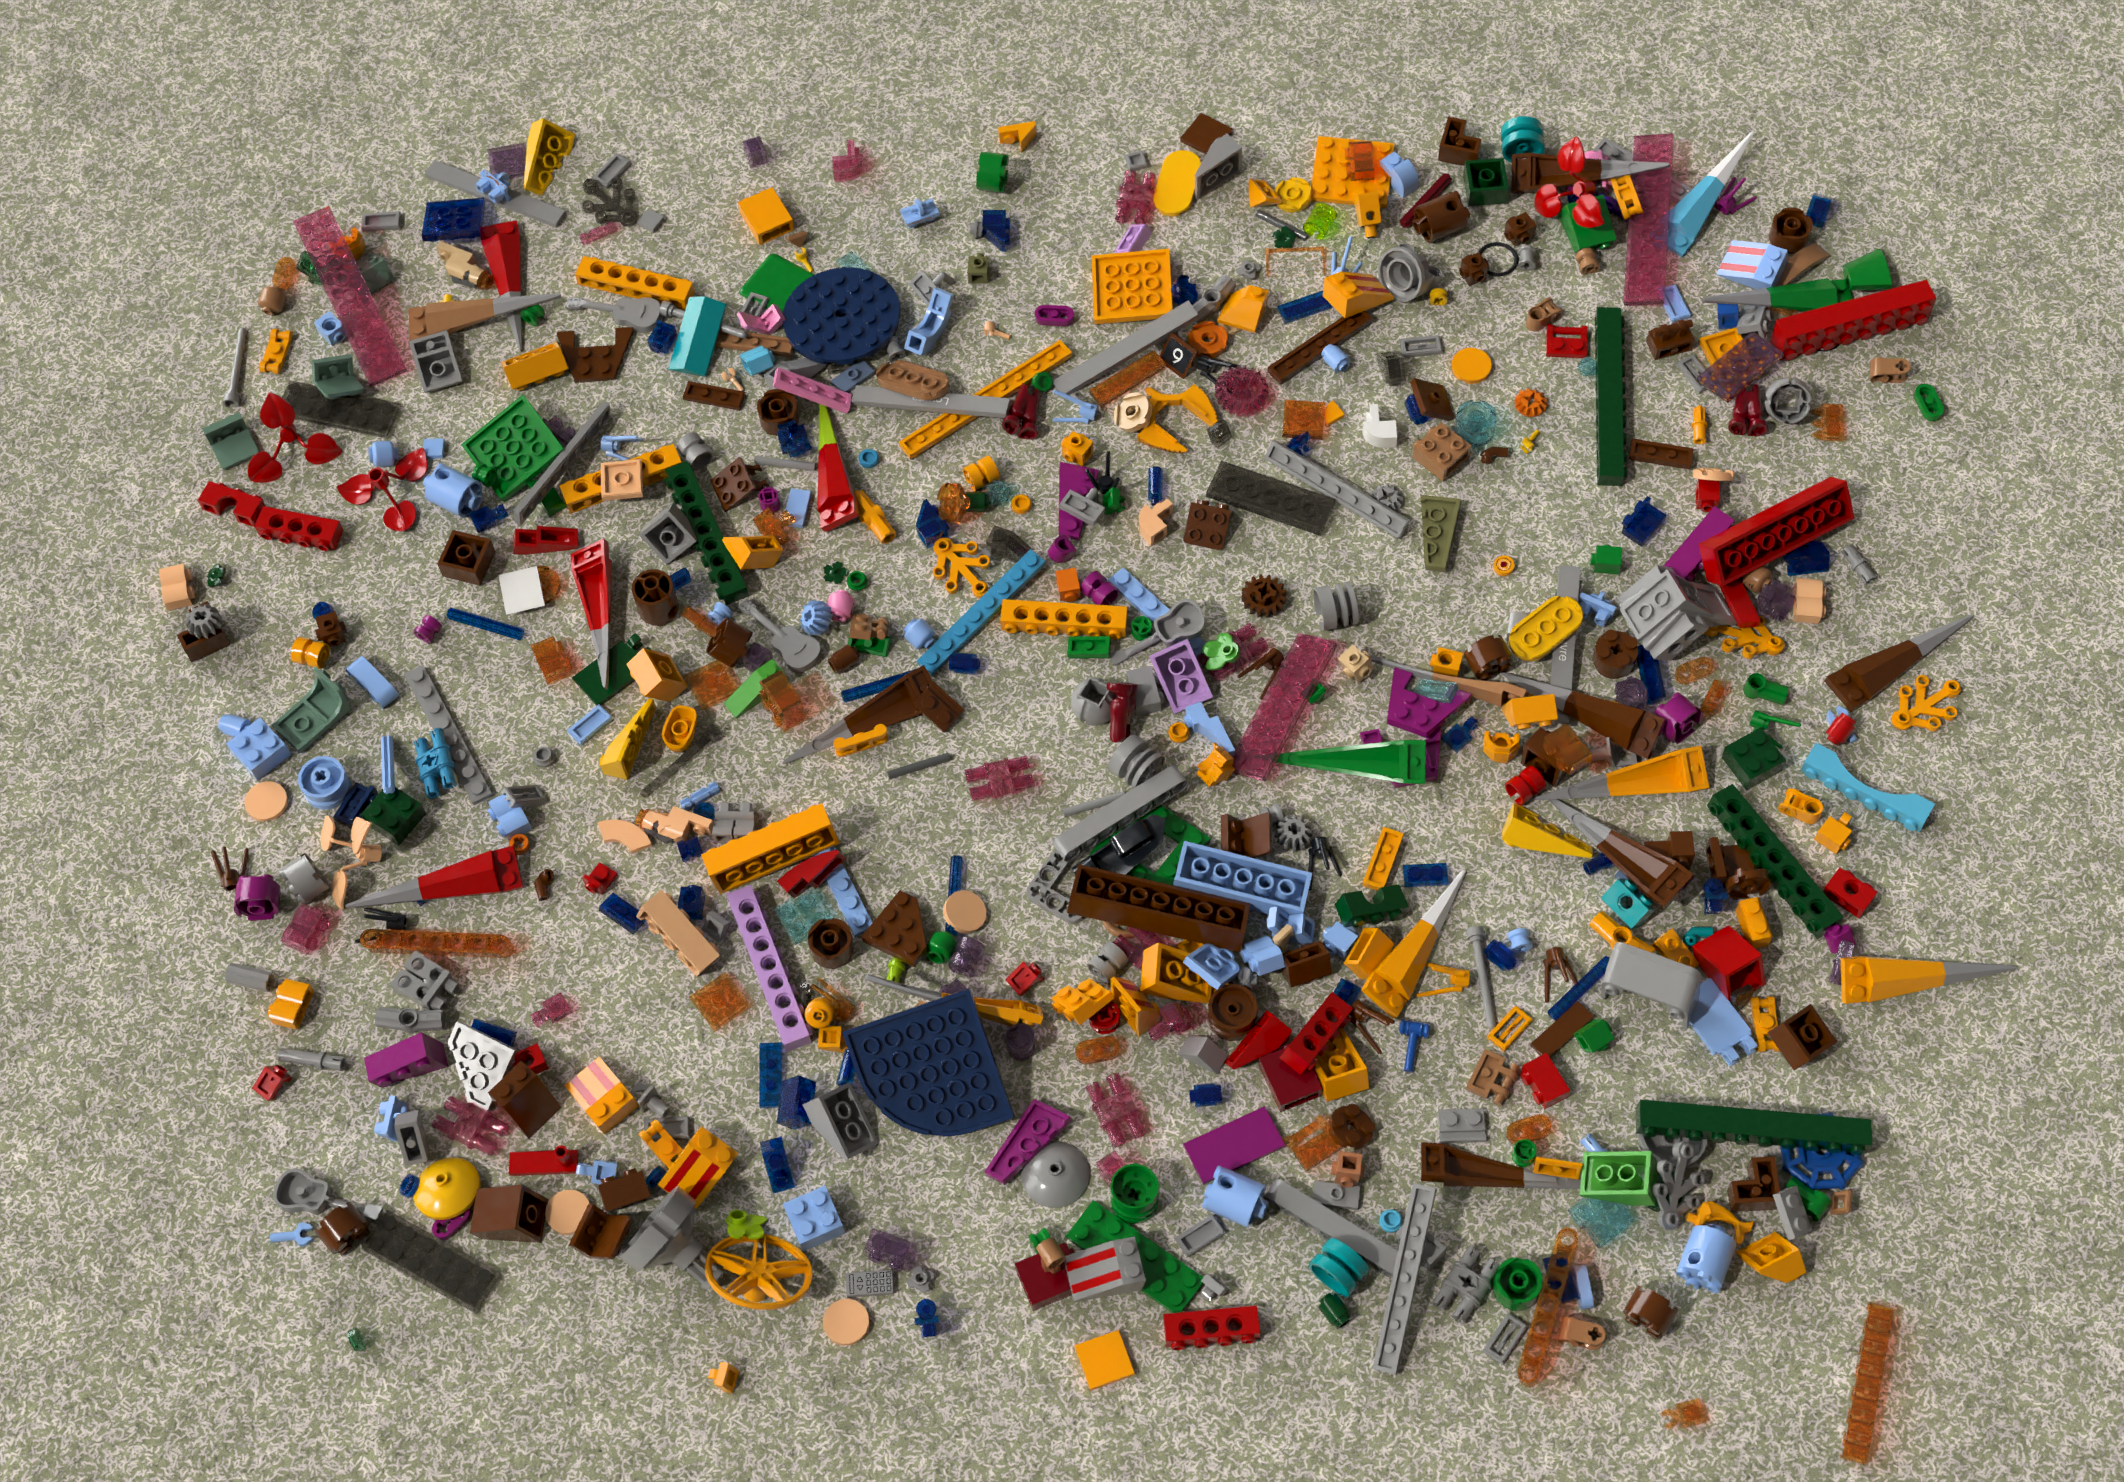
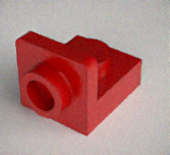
(599, 879)
(1024, 977)
(271, 1081)

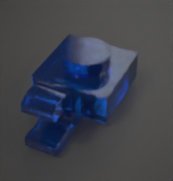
(485, 518)
(1459, 736)

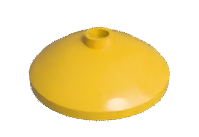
(453, 1195)

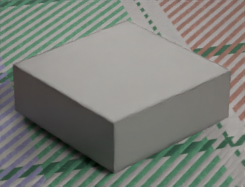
(1136, 161)
(650, 220)

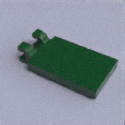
(619, 674)

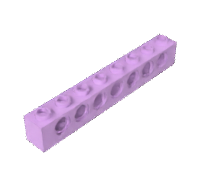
(745, 899)

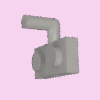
(924, 285)
(1083, 507)

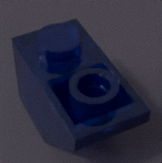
(995, 227)
(929, 525)
(777, 1164)

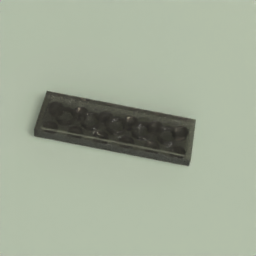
(348, 413)
(1270, 498)
(431, 1261)

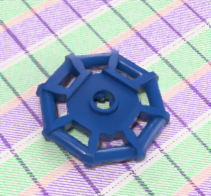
(1821, 1165)

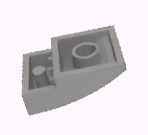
(435, 361)

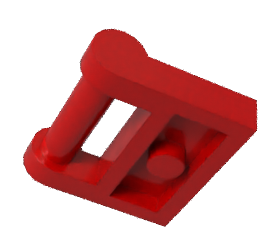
(1566, 346)

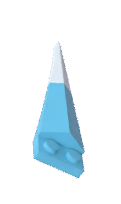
(1692, 211)

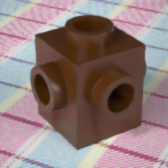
(1520, 229)
(1474, 268)
(330, 629)

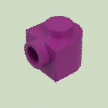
(1061, 549)
(1836, 934)

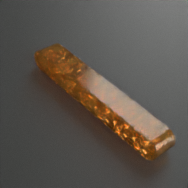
(427, 939)
(1548, 1318)
(1868, 1383)

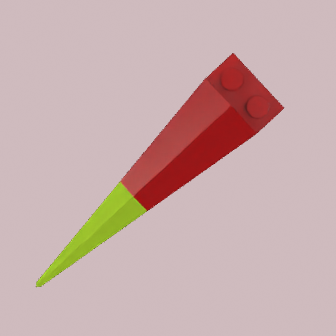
(835, 492)

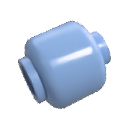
(383, 453)
(919, 633)

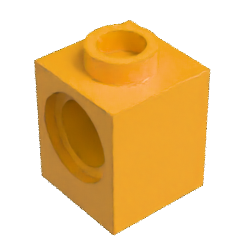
(1454, 659)

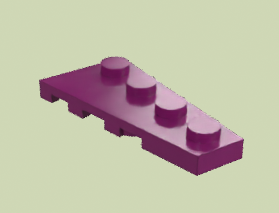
(1076, 479)
(1029, 1136)

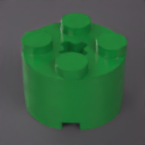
(992, 172)
(1518, 1271)

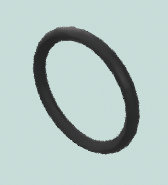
(1507, 247)

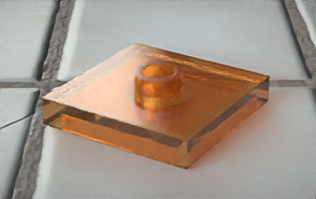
(1302, 417)
(711, 684)
(719, 1001)

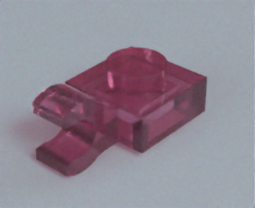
(553, 1009)

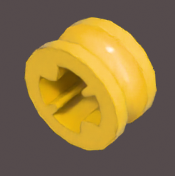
(1438, 296)

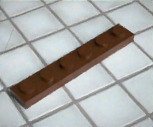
(1312, 348)

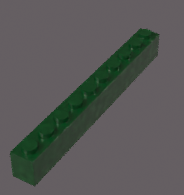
(1609, 397)
(1753, 1126)

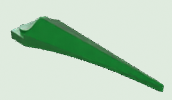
(1390, 760)

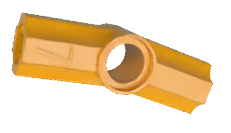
(1610, 930)

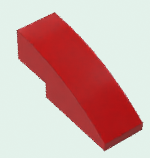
(544, 540)
(811, 872)

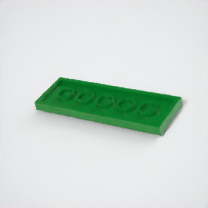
(1167, 1278)

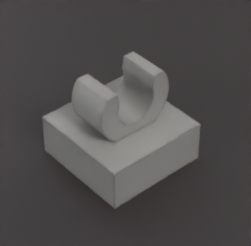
(716, 925)
(1213, 1287)

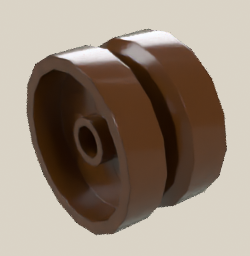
(1232, 999)

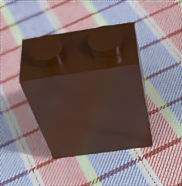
(524, 1100)
(509, 1214)

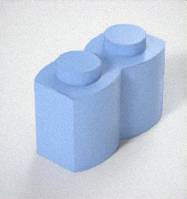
(511, 820)
(1262, 955)

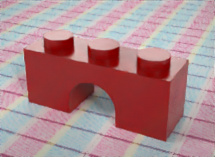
(218, 496)

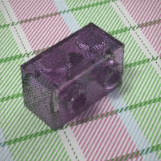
(890, 1250)

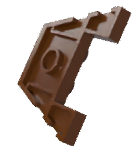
(595, 362)

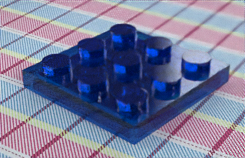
(453, 219)

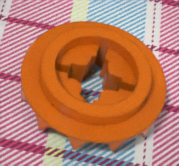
(1536, 408)

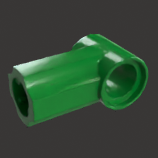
(1766, 689)
(1814, 1201)

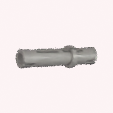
(319, 1060)

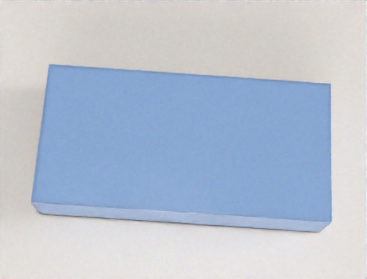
(1675, 304)
(798, 506)
(590, 724)

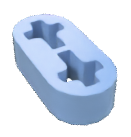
(1583, 1286)

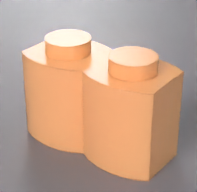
(176, 586)
(1808, 600)

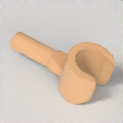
(990, 326)
(732, 378)

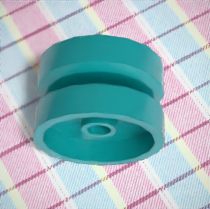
(1522, 135)
(1338, 1267)

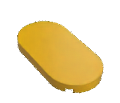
(1176, 183)
(1545, 628)

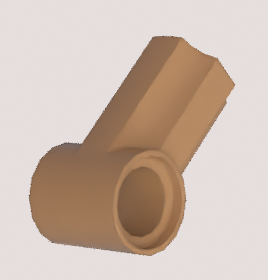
(1051, 1255)

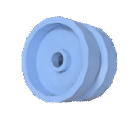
(324, 782)

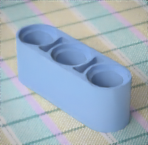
(370, 679)

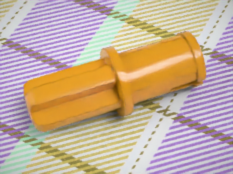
(1699, 425)

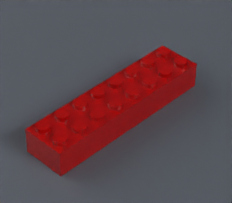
(1853, 320)
(1776, 531)

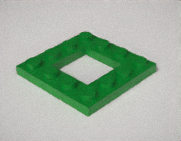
(1177, 830)

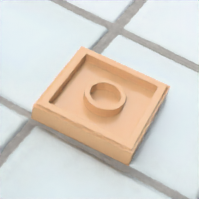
(621, 480)

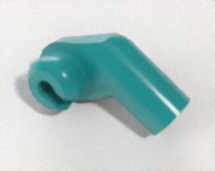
(1695, 933)

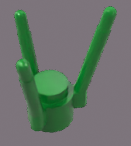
(1763, 720)

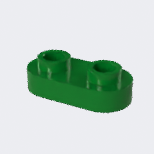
(1931, 402)

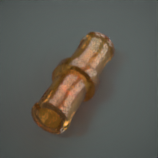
(700, 621)

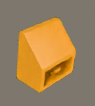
(754, 551)

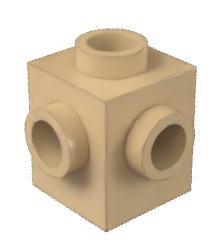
(1356, 663)

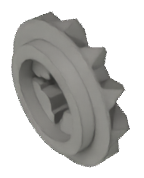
(1396, 496)

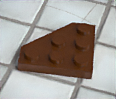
(899, 930)

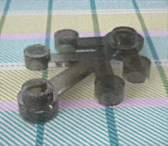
(611, 204)

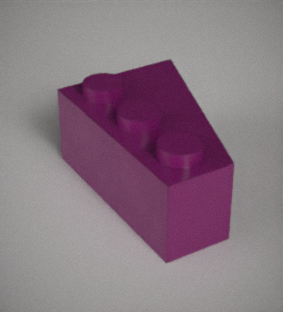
(405, 1060)

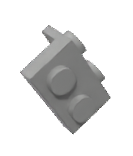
(1755, 319)
(1792, 1212)

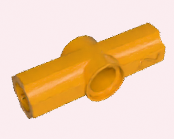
(874, 518)

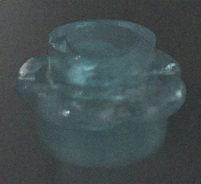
(1587, 362)

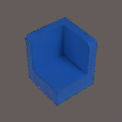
(1728, 315)

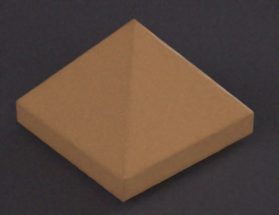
(797, 239)
(1846, 1197)

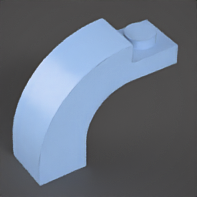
(925, 335)

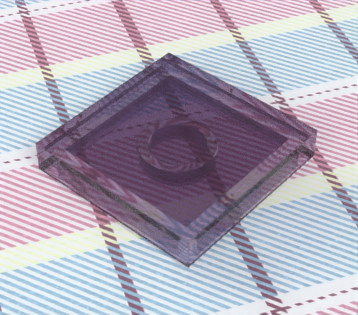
(508, 159)

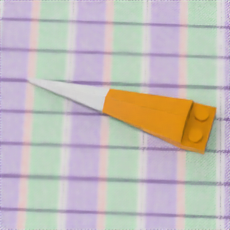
(1399, 972)

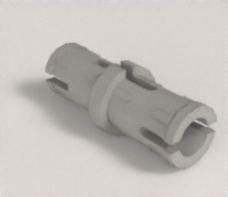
(1858, 564)

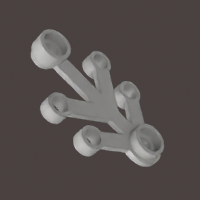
(1669, 1214)

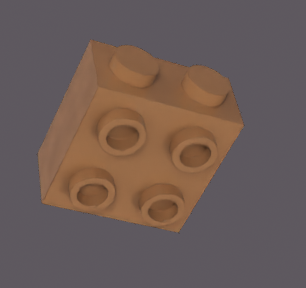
(1441, 451)

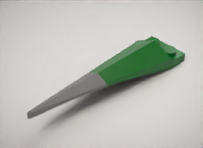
(1796, 296)

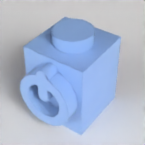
(1339, 939)

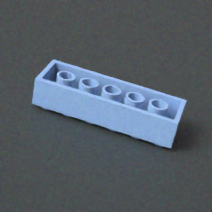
(1242, 879)

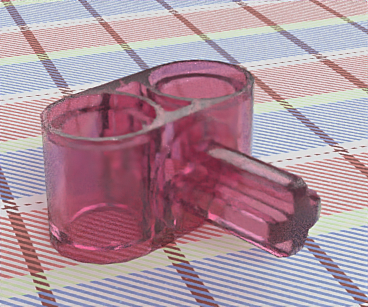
(1175, 1020)

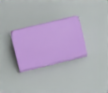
(1134, 238)

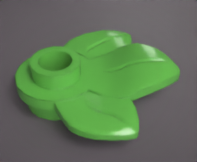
(1220, 651)

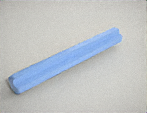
(387, 755)

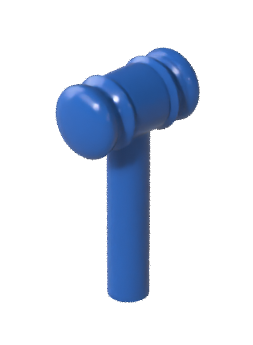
(1414, 1030)

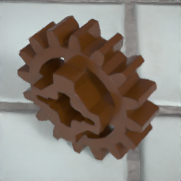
(1273, 599)

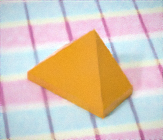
(1262, 194)

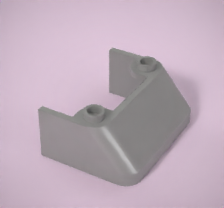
(1654, 979)

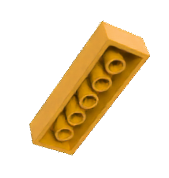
(770, 848)

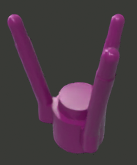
(1726, 204)

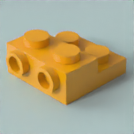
(1082, 1001)

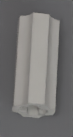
(249, 977)

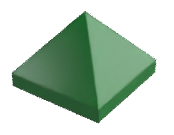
(1317, 694)

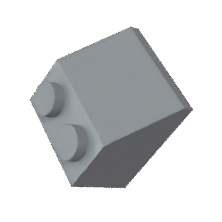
(668, 533)

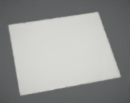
(521, 590)

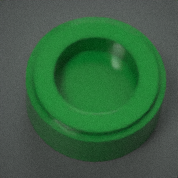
(1042, 381)

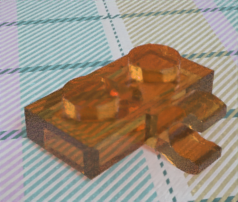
(773, 526)

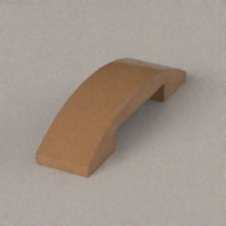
(1802, 262)

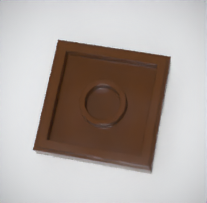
(1204, 132)

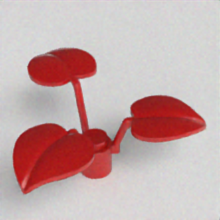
(1548, 202)
(277, 413)
(358, 489)

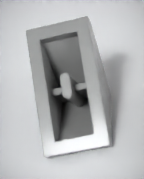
(1203, 1053)

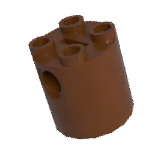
(1440, 217)
(655, 597)

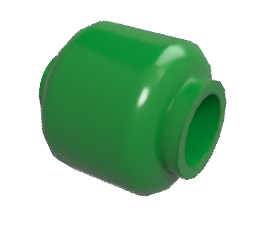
(941, 947)

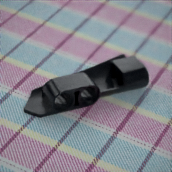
(1128, 846)

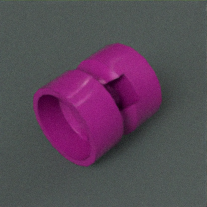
(1098, 589)

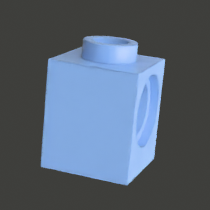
(330, 328)

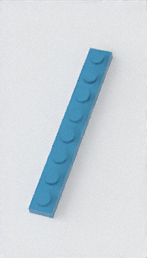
(981, 612)

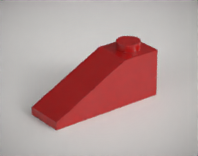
(1262, 1039)

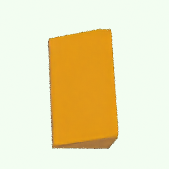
(1557, 1168)

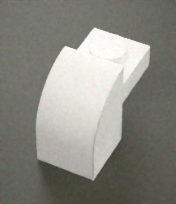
(1379, 433)

